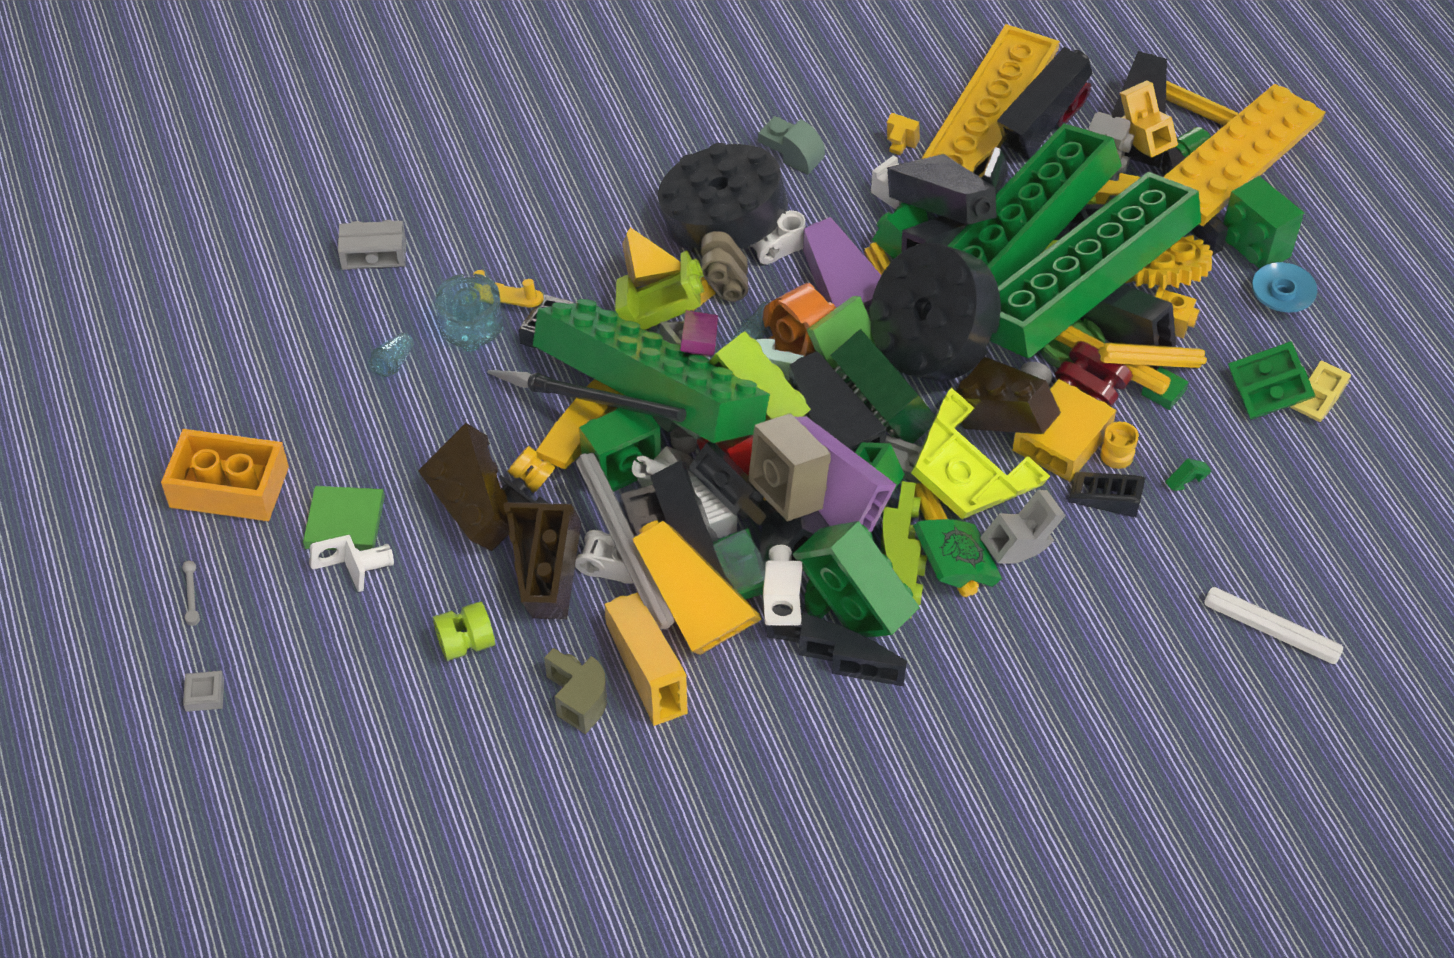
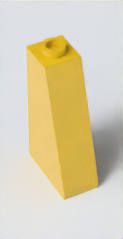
(696, 594)
(648, 658)

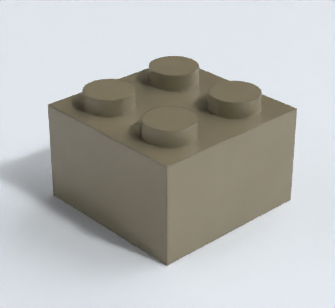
(789, 466)

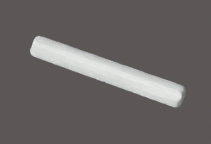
(1274, 625)

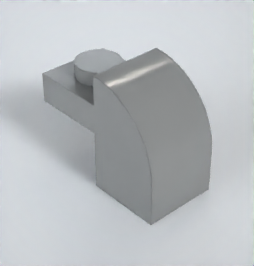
(1026, 534)

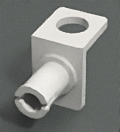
(649, 467)
(355, 560)
(782, 586)

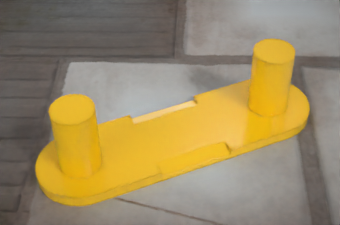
(521, 296)

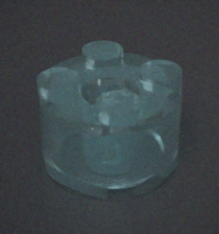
(469, 311)

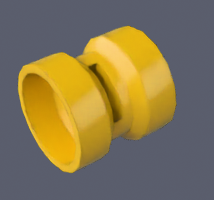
(1119, 445)
(536, 475)

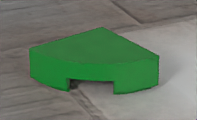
(1187, 472)
(814, 602)

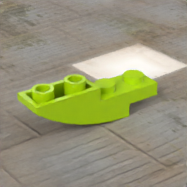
(899, 540)

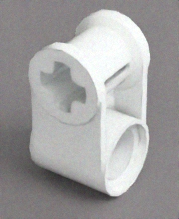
(783, 240)
(603, 557)

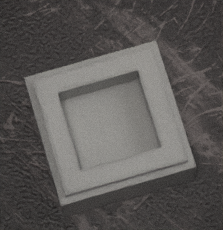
(203, 691)

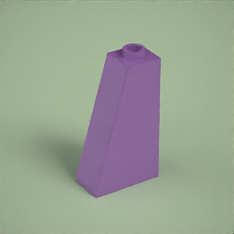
(838, 264)
(853, 485)

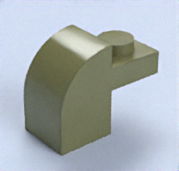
(583, 691)

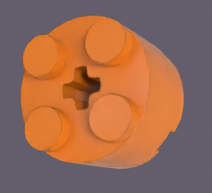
(792, 316)

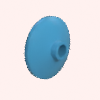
(1284, 287)

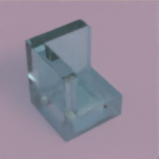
(740, 560)

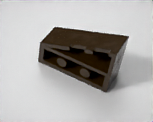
(1007, 399)
(469, 487)
(545, 555)

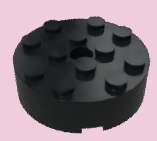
(725, 191)
(935, 311)

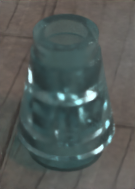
(390, 355)

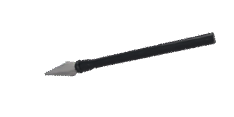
(539, 383)

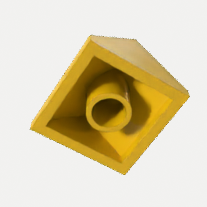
(646, 260)

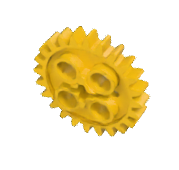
(1178, 264)

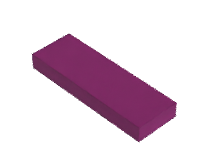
(699, 333)

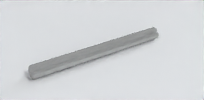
(622, 538)

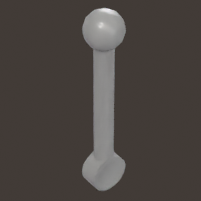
(192, 617)

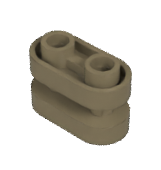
(724, 266)

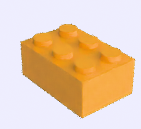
(225, 474)

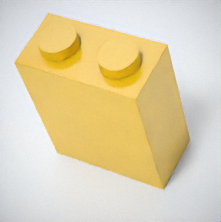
(1071, 436)

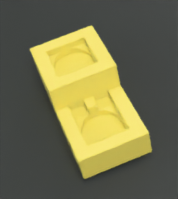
(1328, 384)

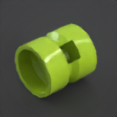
(476, 634)

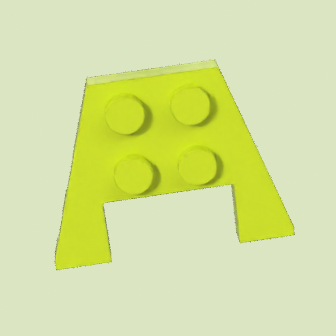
(960, 472)

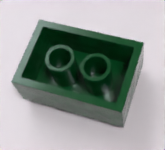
(882, 388)

